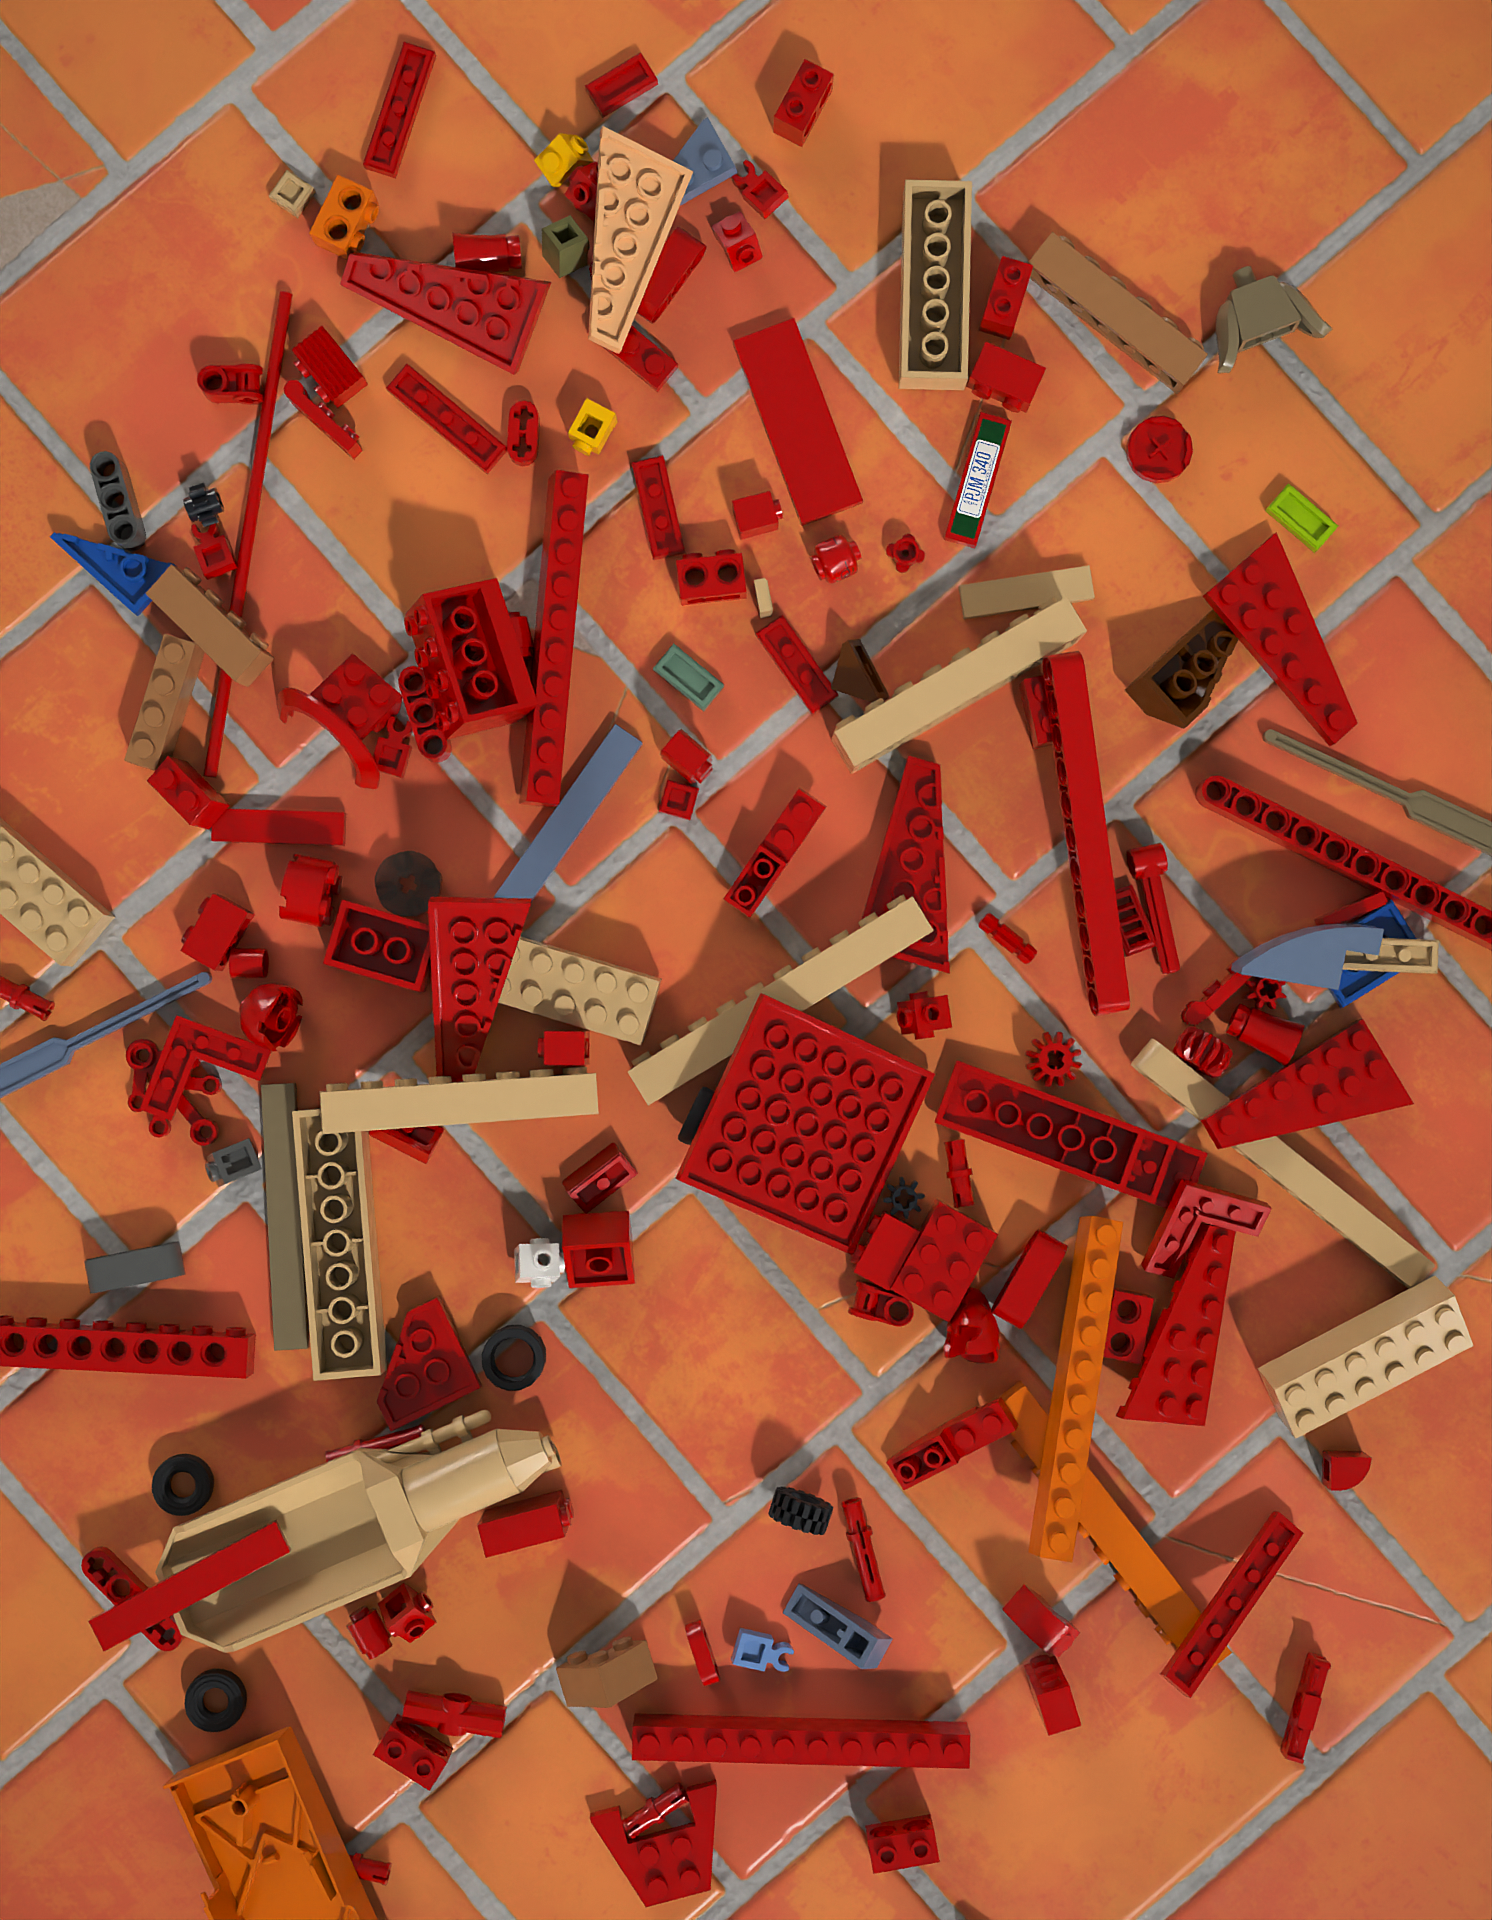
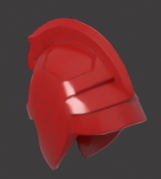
(973, 1330)

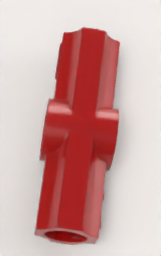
(454, 1714)

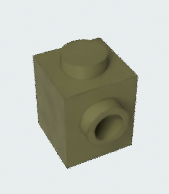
(565, 246)

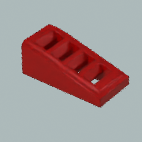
(1144, 927)

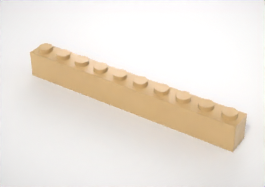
(798, 987)

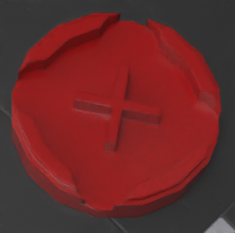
(1159, 449)

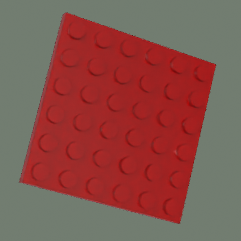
(805, 1125)

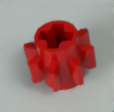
(1272, 995)

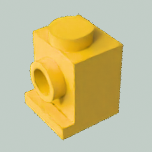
(592, 416)

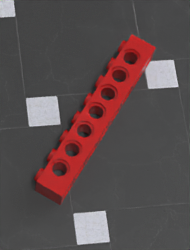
(237, 1361)

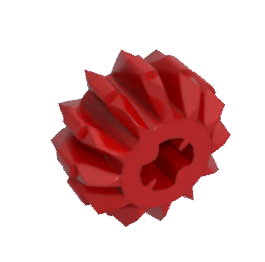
(1203, 1052)
(1064, 1059)

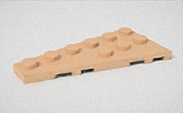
(632, 220)

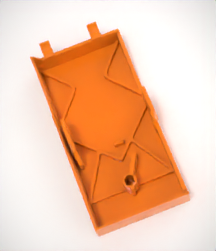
(267, 1836)

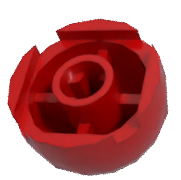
(270, 1015)

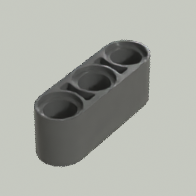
(110, 487)
(134, 1267)

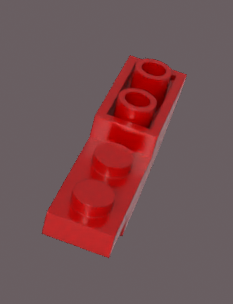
(775, 852)
(951, 1442)

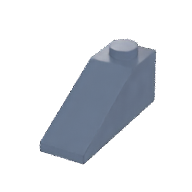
(838, 1627)

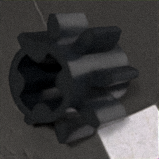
(203, 504)
(911, 1203)

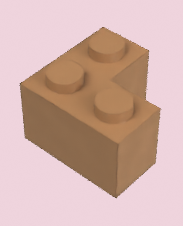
(606, 1675)

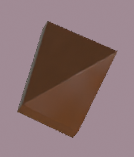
(857, 674)

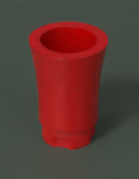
(487, 252)
(1265, 1032)

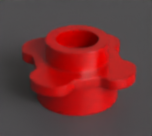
(908, 544)

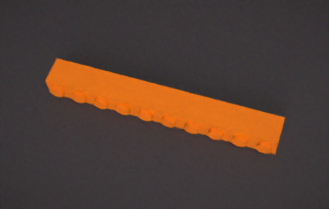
(1075, 1389)
(1112, 1531)

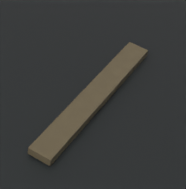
(284, 1219)

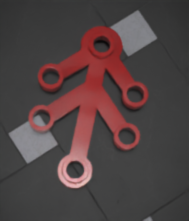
(141, 1072)

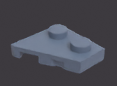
(707, 159)

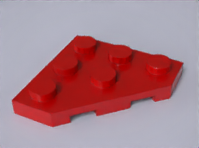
(426, 1367)

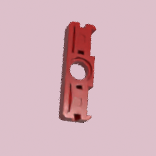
(1305, 1707)

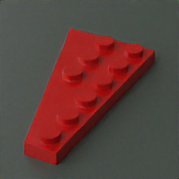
(469, 966)

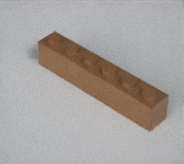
(1116, 312)

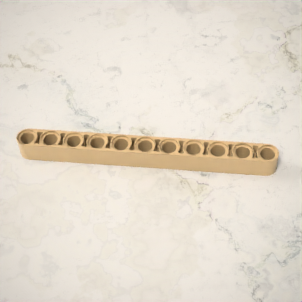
(1290, 1170)

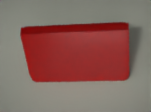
(414, 1142)
(599, 1177)

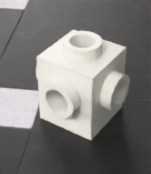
(527, 1266)

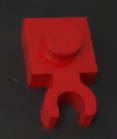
(760, 191)
(214, 552)
(391, 753)

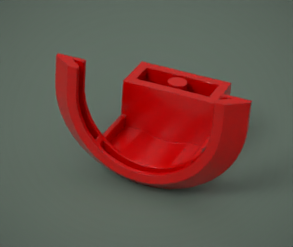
(349, 708)

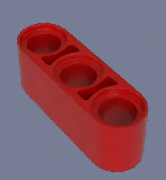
(674, 266)
(414, 702)
(1029, 1279)

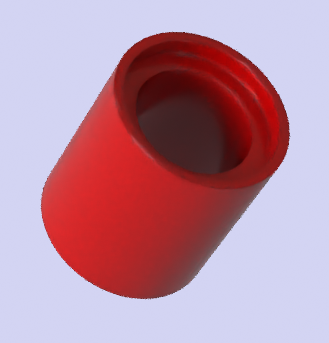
(248, 963)

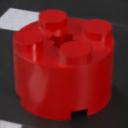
(310, 890)

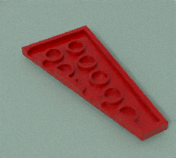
(468, 307)
(1274, 623)
(915, 862)
(1326, 1085)
(1184, 1343)

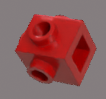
(583, 189)
(923, 1015)
(407, 1613)

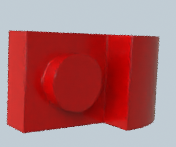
(1040, 1621)

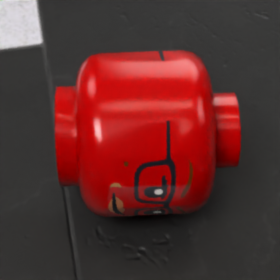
(835, 559)

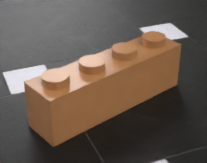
(209, 625)
(165, 702)

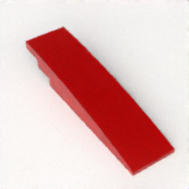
(1067, 1135)

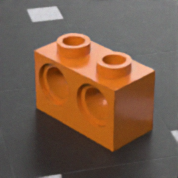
(336, 216)

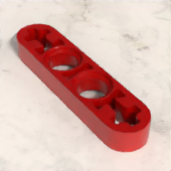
(107, 1588)

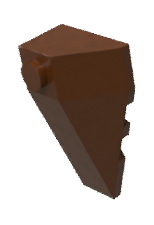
(1183, 677)

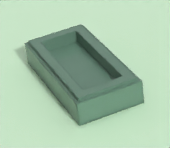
(688, 677)

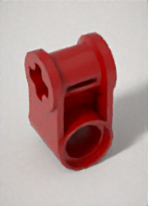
(239, 383)
(879, 1304)

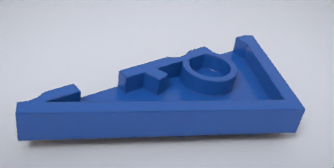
(120, 572)

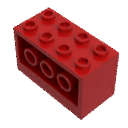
(470, 658)

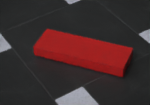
(658, 507)
(796, 664)

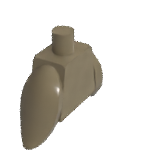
(1262, 313)

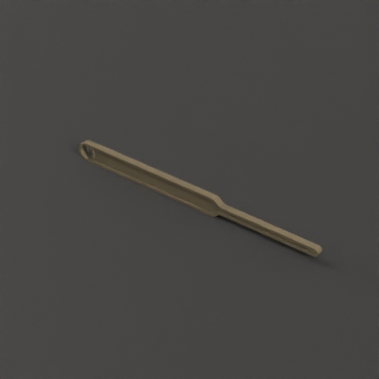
(1418, 806)

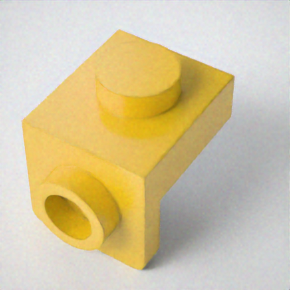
(562, 158)

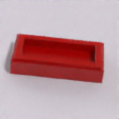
(621, 85)
(1353, 909)

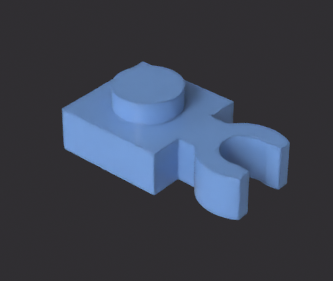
(757, 1649)

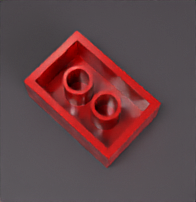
(380, 946)
(943, 1260)

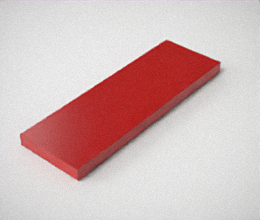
(797, 421)

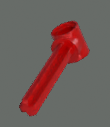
(1148, 864)

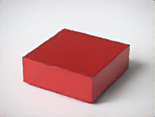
(678, 800)

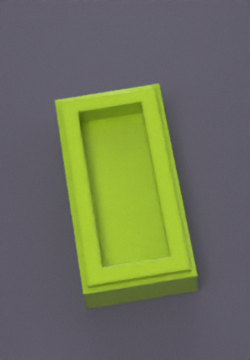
(1301, 518)

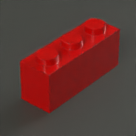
(1052, 1694)

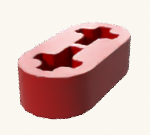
(515, 433)
(702, 1653)

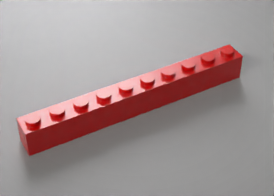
(554, 638)
(801, 1741)

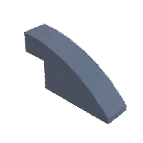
(1310, 954)

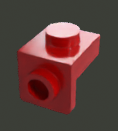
(738, 241)

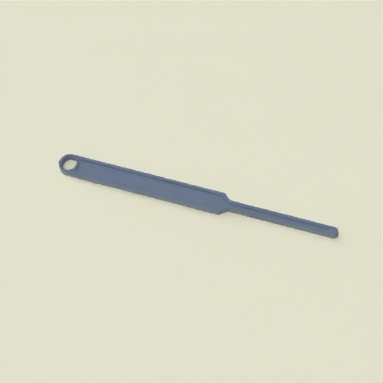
(59, 1052)

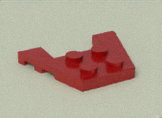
(668, 1861)

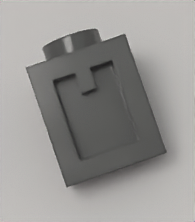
(232, 1163)

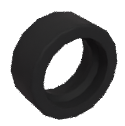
(488, 1357)

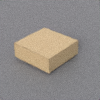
(292, 193)
(763, 598)

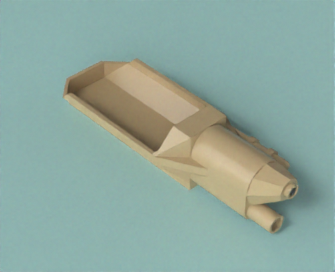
(350, 1526)

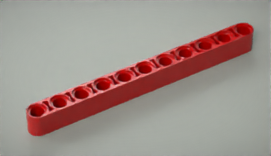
(1086, 832)
(1348, 853)

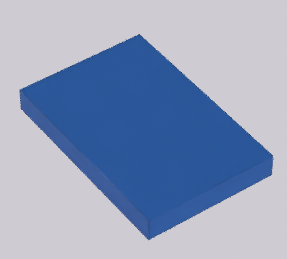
(1357, 983)

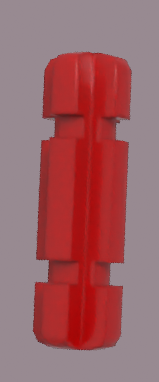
(1007, 938)

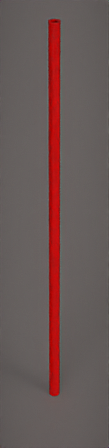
(250, 519)

